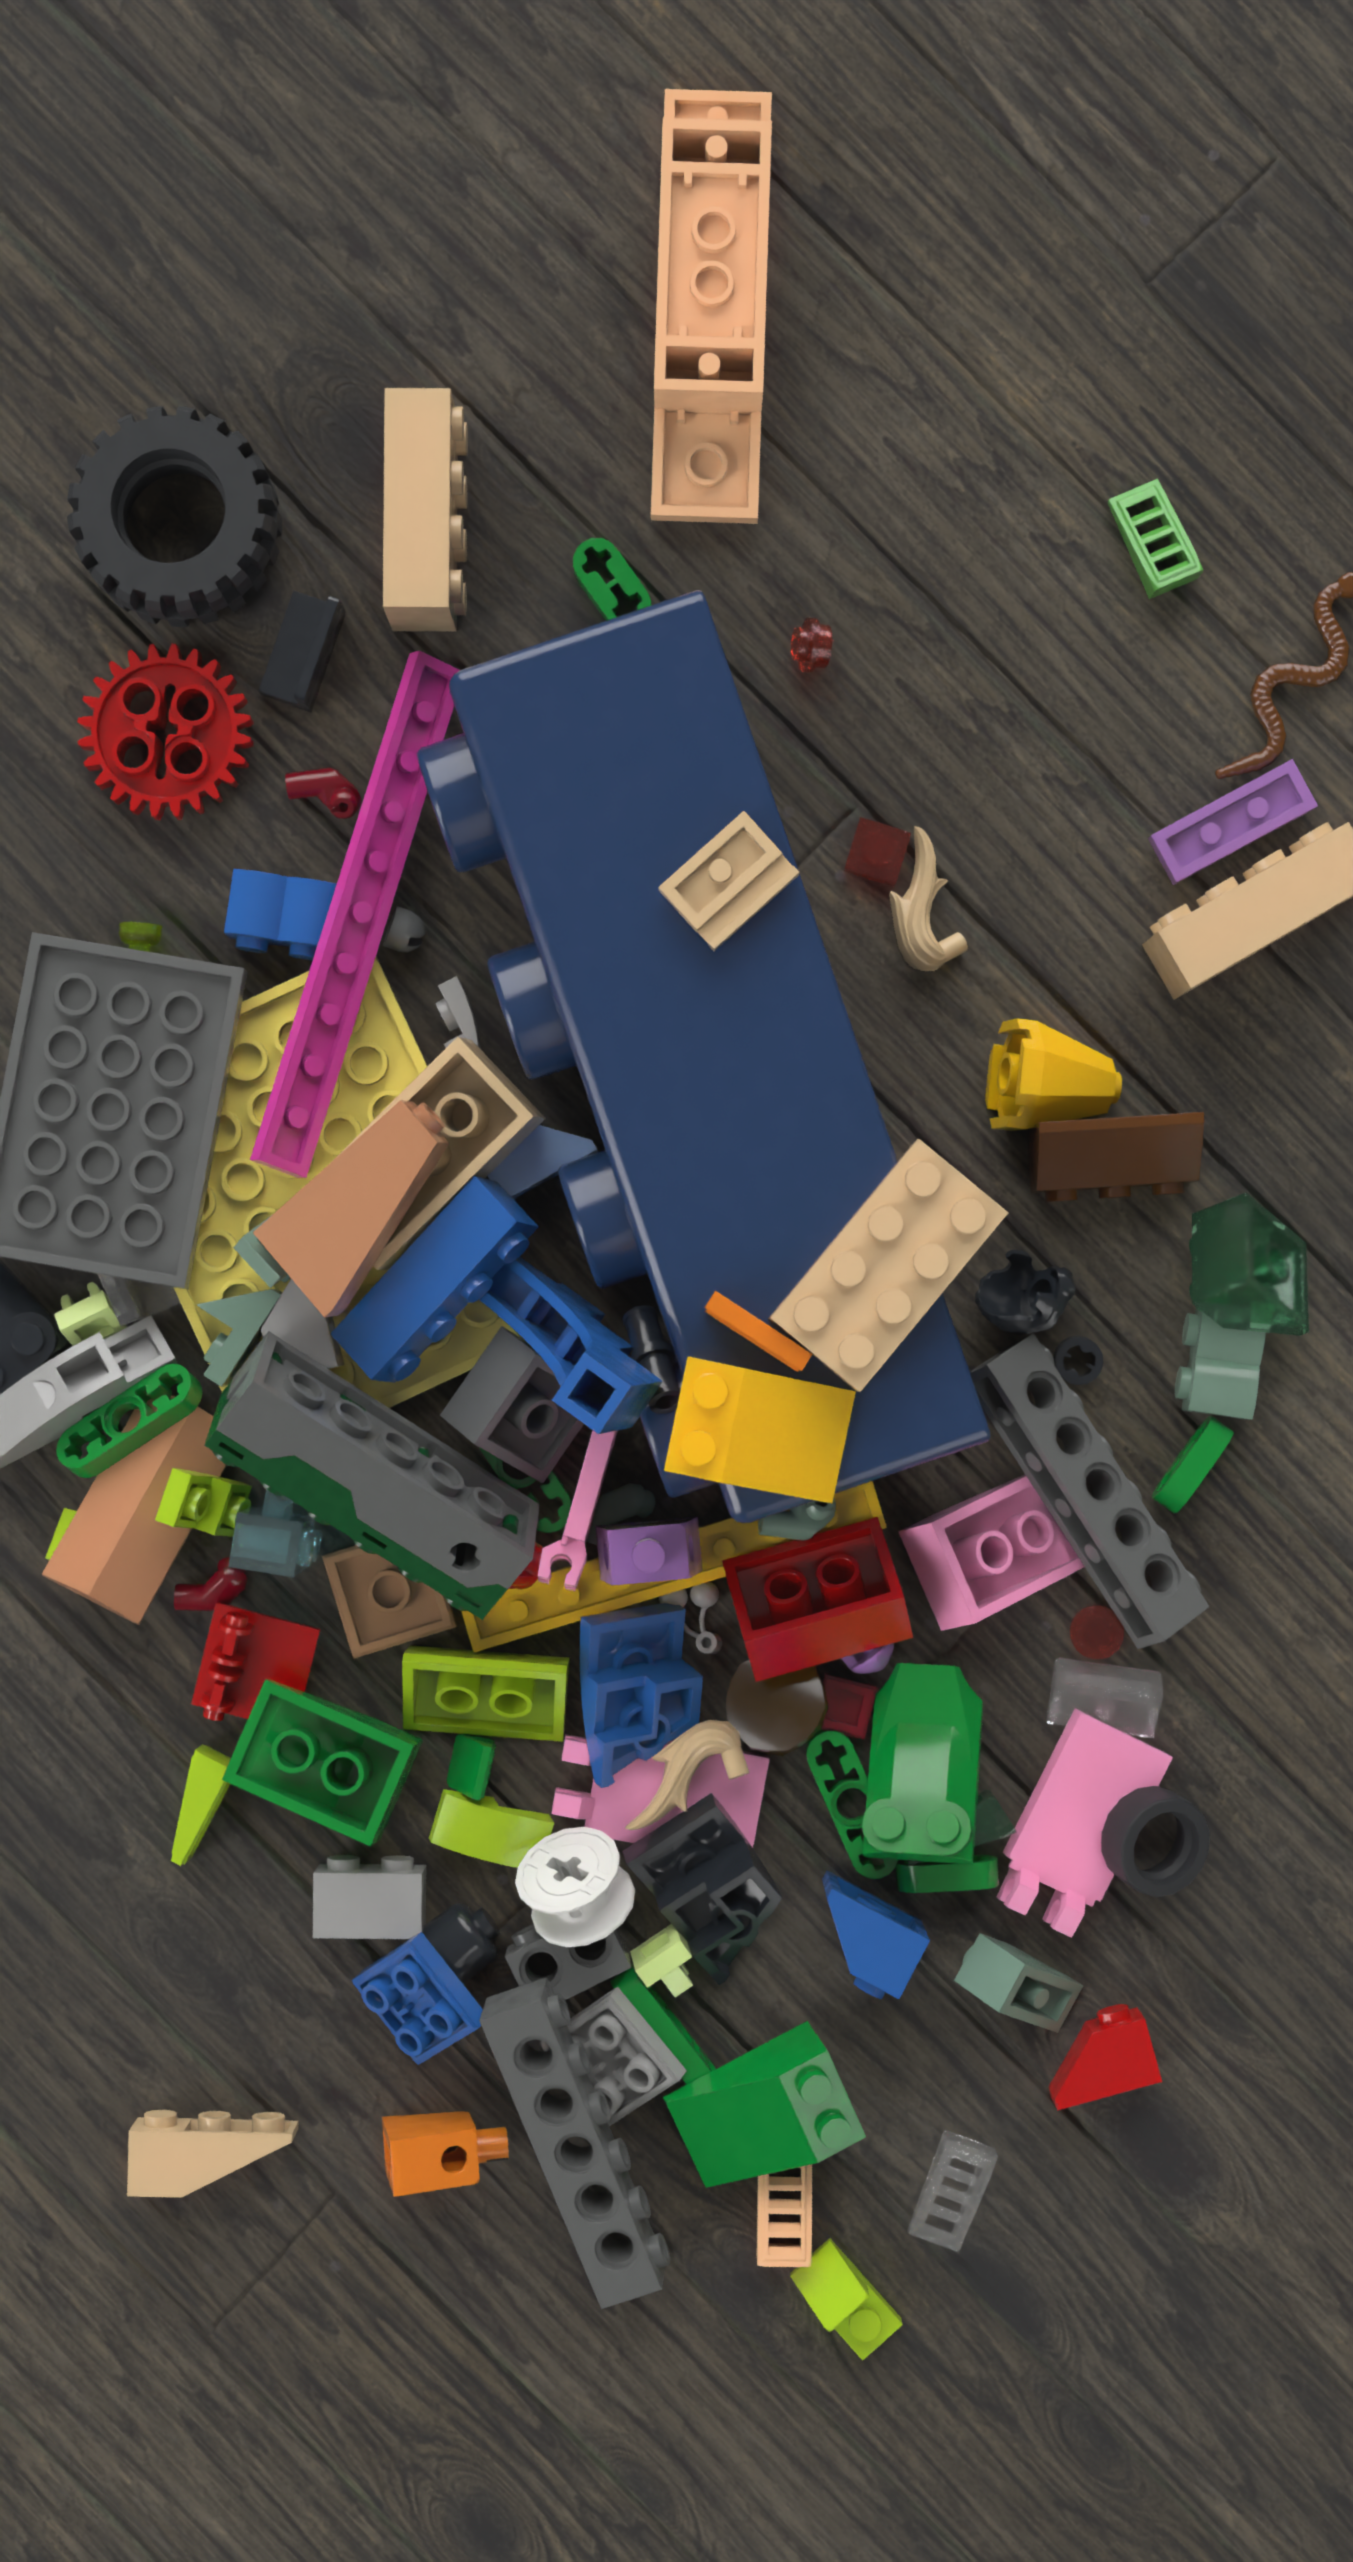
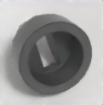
(404, 931)

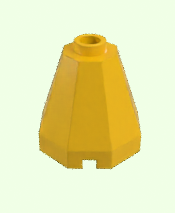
(1046, 1078)

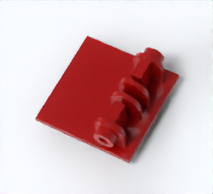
(244, 1652)

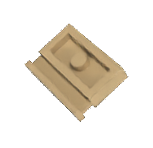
(728, 881)

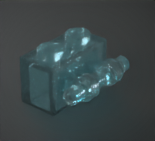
(274, 1538)

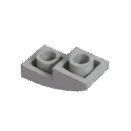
(457, 1011)

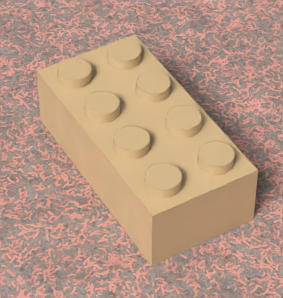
(420, 509)
(1249, 916)
(483, 1125)
(888, 1265)

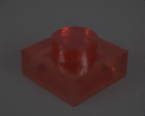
(877, 851)

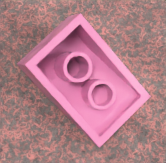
(988, 1553)

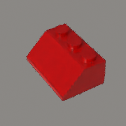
(817, 1599)

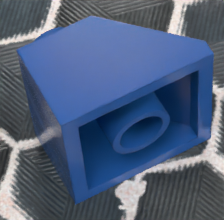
(876, 1937)

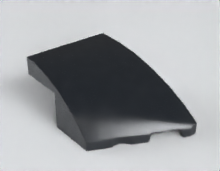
(706, 1882)

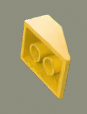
(759, 1430)

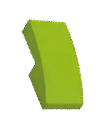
(203, 1502)
(486, 1829)

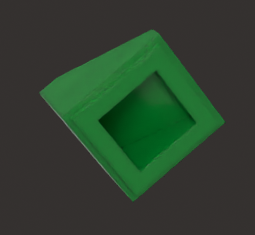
(471, 1765)

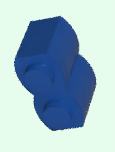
(277, 912)

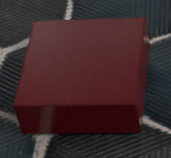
(848, 1705)

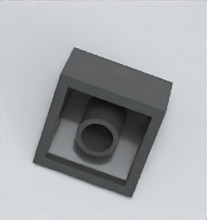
(510, 1407)

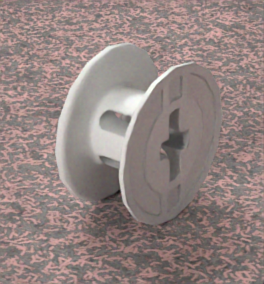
(575, 1886)

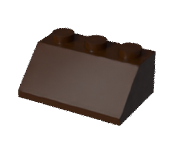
(1115, 1155)

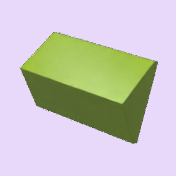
(484, 1693)

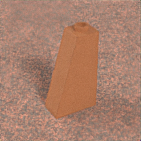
(351, 1209)

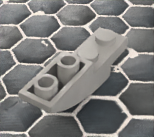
(76, 1383)

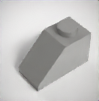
(304, 1327)

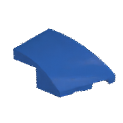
(635, 1685)

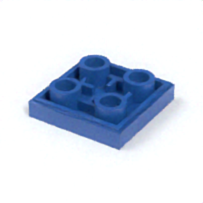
(419, 1999)

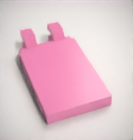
(581, 1513)
(637, 1784)
(1065, 1818)

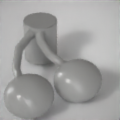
(703, 1596)

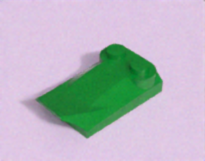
(924, 1767)

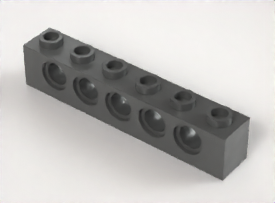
(1085, 1520)
(614, 2267)

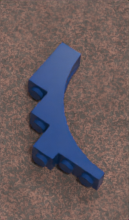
(588, 1359)

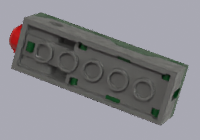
(376, 1478)

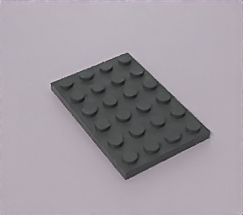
(113, 1107)

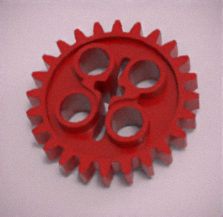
(117, 729)

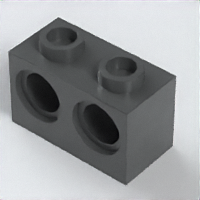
(575, 1969)

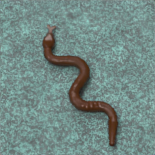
(1298, 675)

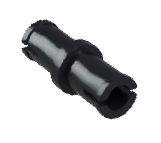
(654, 1355)

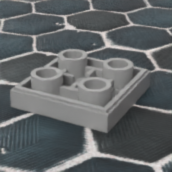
(623, 2053)

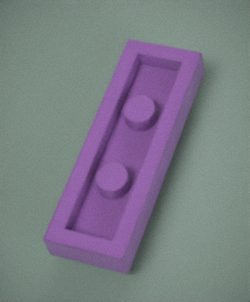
(1232, 822)

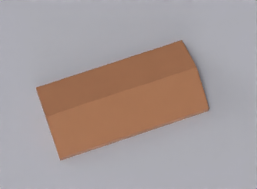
(114, 1544)

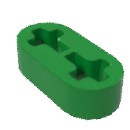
(619, 571)
(1192, 1464)
(946, 1877)

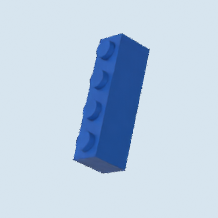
(435, 1281)

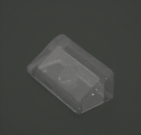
(1111, 1693)

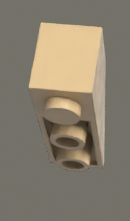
(184, 2154)

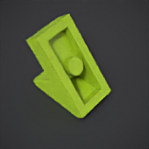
(846, 2300)

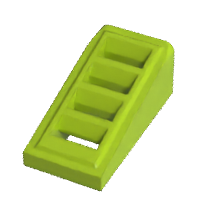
(200, 1801)

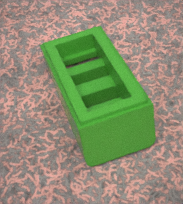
(1152, 580)

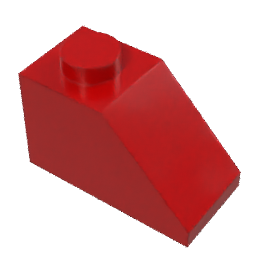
(1106, 2059)

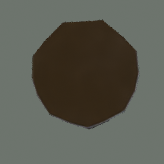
(777, 1711)

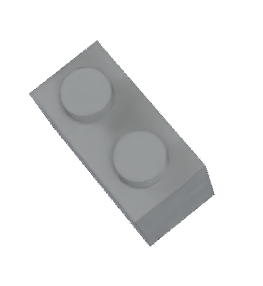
(369, 1898)

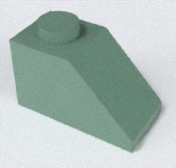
(1017, 1983)

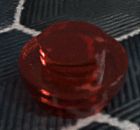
(811, 645)
(1096, 1632)

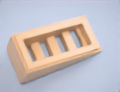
(784, 2253)

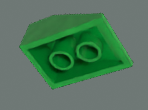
(323, 1761)
(766, 2111)

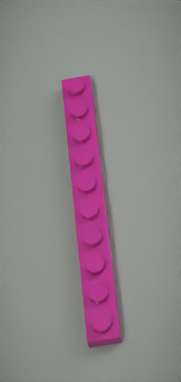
(355, 921)

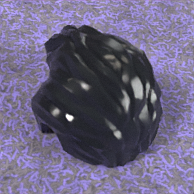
(1023, 1298)

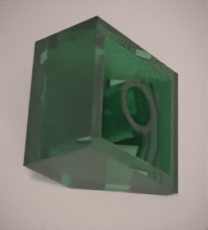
(1248, 1269)

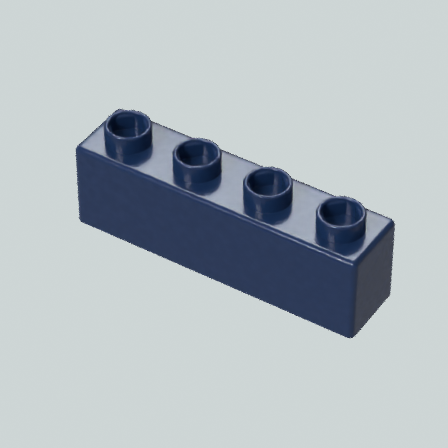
(715, 1075)

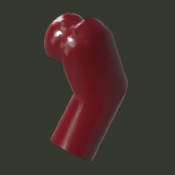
(328, 787)
(222, 1587)

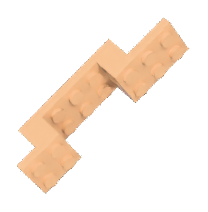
(711, 305)

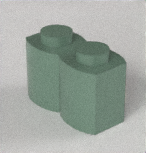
(1220, 1368)

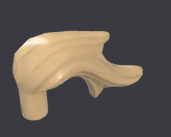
(912, 913)
(682, 1760)

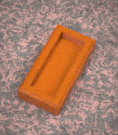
(757, 1332)

